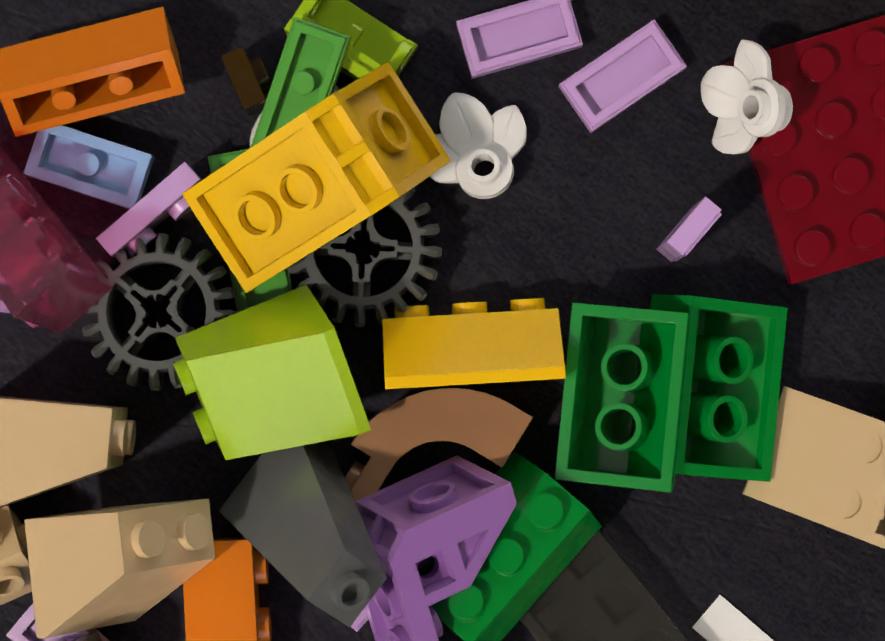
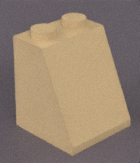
(57, 444)
(113, 562)

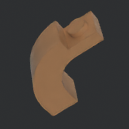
(443, 414)

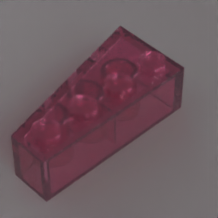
(42, 266)

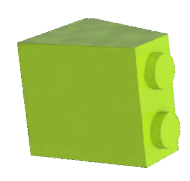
(270, 378)

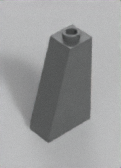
(309, 528)

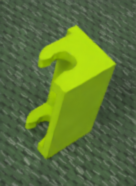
(371, 40)

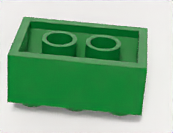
(728, 386)
(622, 397)
(526, 558)

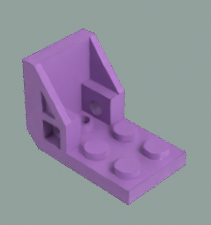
(440, 513)

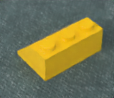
(472, 345)

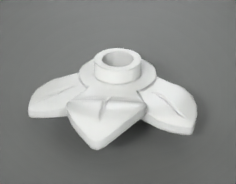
(745, 100)
(476, 136)

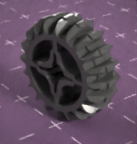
(176, 290)
(361, 296)

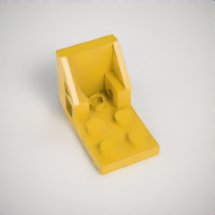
(317, 177)

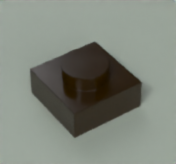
(248, 79)

